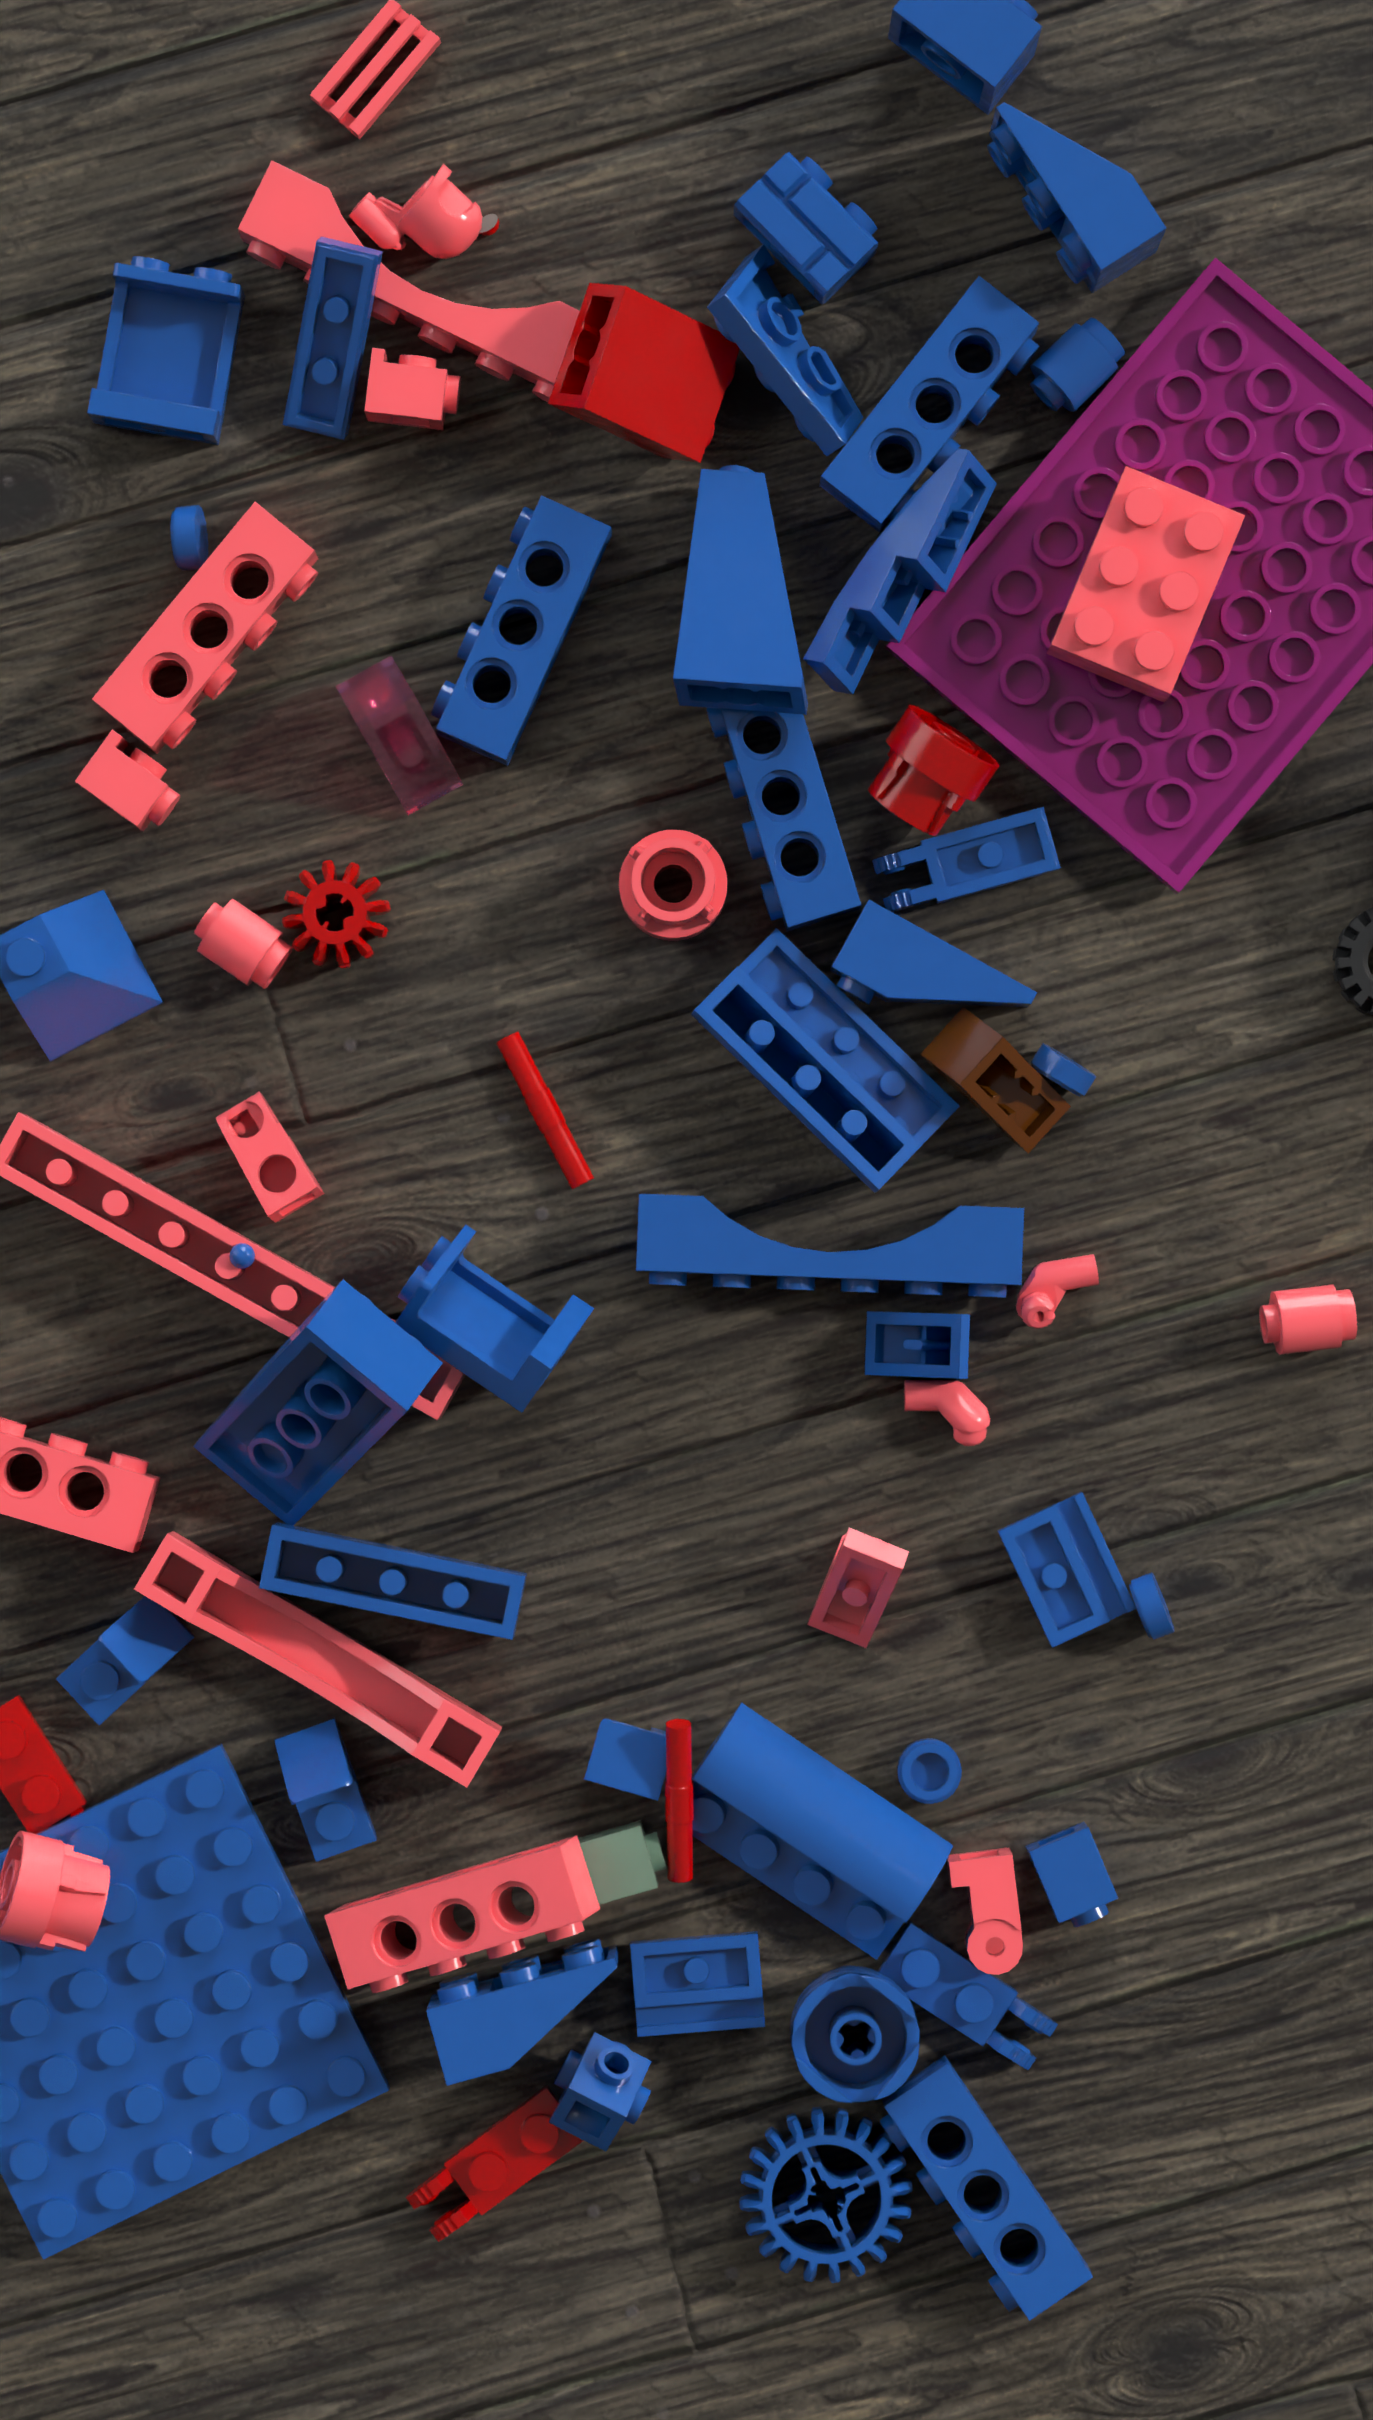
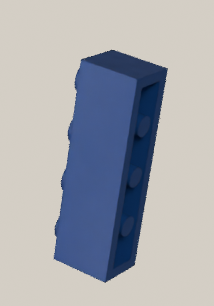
(393, 1580)

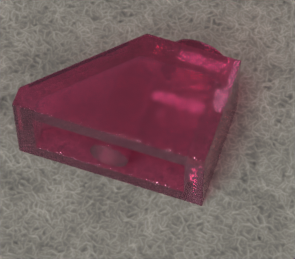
(399, 735)

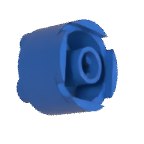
(859, 2071)

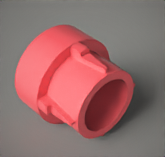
(665, 851)
(51, 1894)

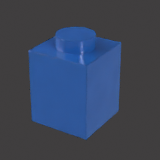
(1073, 1875)

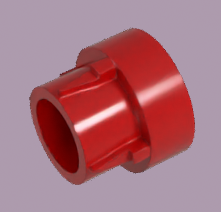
(930, 771)

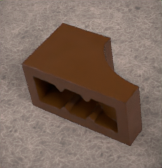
(995, 1079)

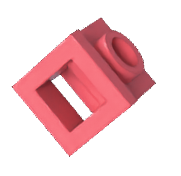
(410, 391)
(128, 783)

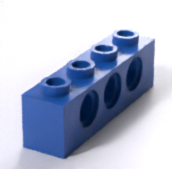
(978, 318)
(498, 726)
(831, 886)
(1054, 2263)

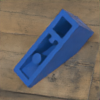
(911, 965)

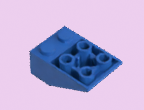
(1080, 196)
(498, 2020)

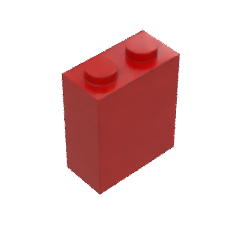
(644, 372)

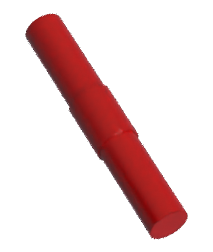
(545, 1110)
(679, 1801)

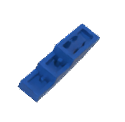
(910, 555)

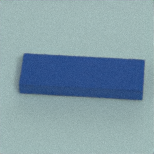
(332, 337)

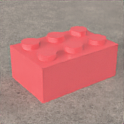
(1146, 584)

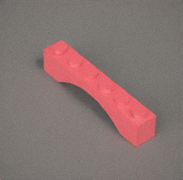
(296, 211)
(319, 1657)

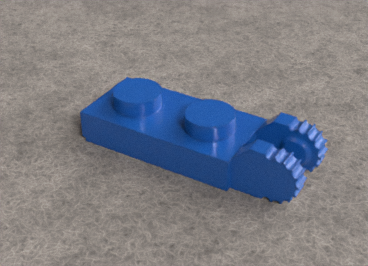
(975, 859)
(960, 1993)

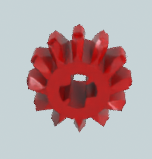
(354, 926)

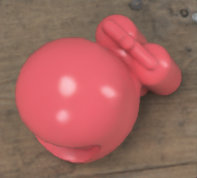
(434, 218)

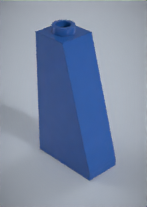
(736, 611)

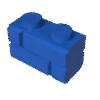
(807, 225)

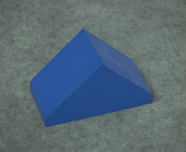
(917, 1344)

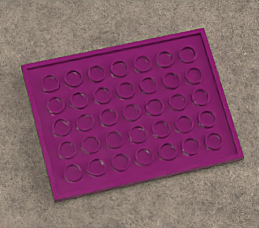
(1246, 417)

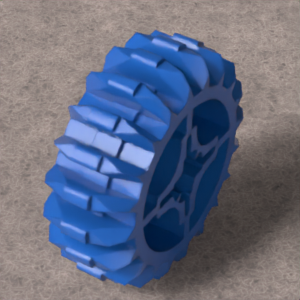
(800, 2209)

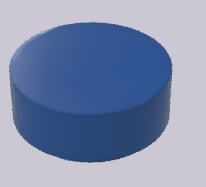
(189, 537)
(1062, 1070)
(1151, 1606)
(929, 1770)

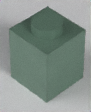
(623, 1861)

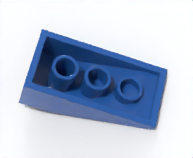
(319, 1404)

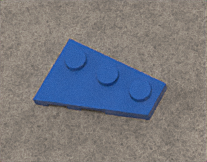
(771, 337)

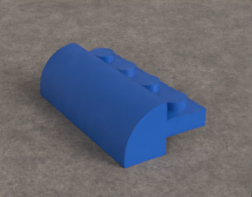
(825, 1060)
(813, 1832)

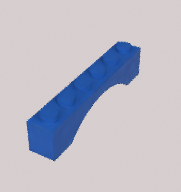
(964, 1247)

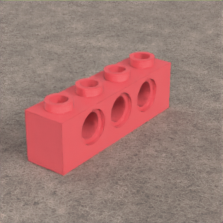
(253, 542)
(126, 1500)
(550, 1873)

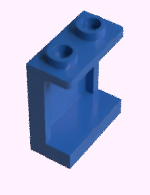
(168, 351)
(484, 1324)

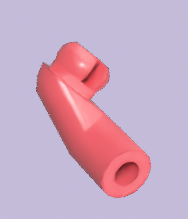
(1048, 1285)
(954, 1402)

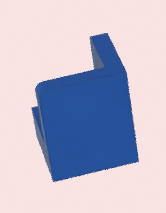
(628, 1758)

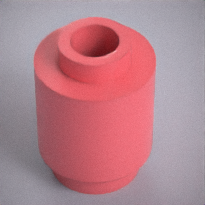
(242, 943)
(1308, 1319)

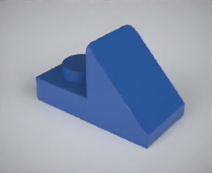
(124, 1658)
(325, 1789)

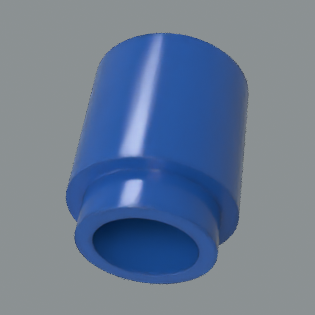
(1076, 365)

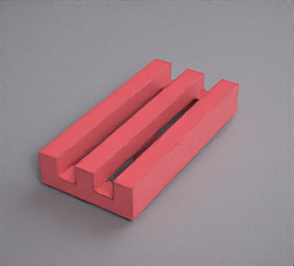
(361, 46)

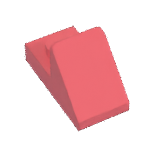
(857, 1587)

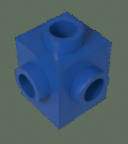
(600, 2091)

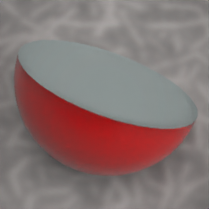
(490, 225)

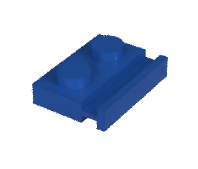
(1066, 1569)
(697, 1984)

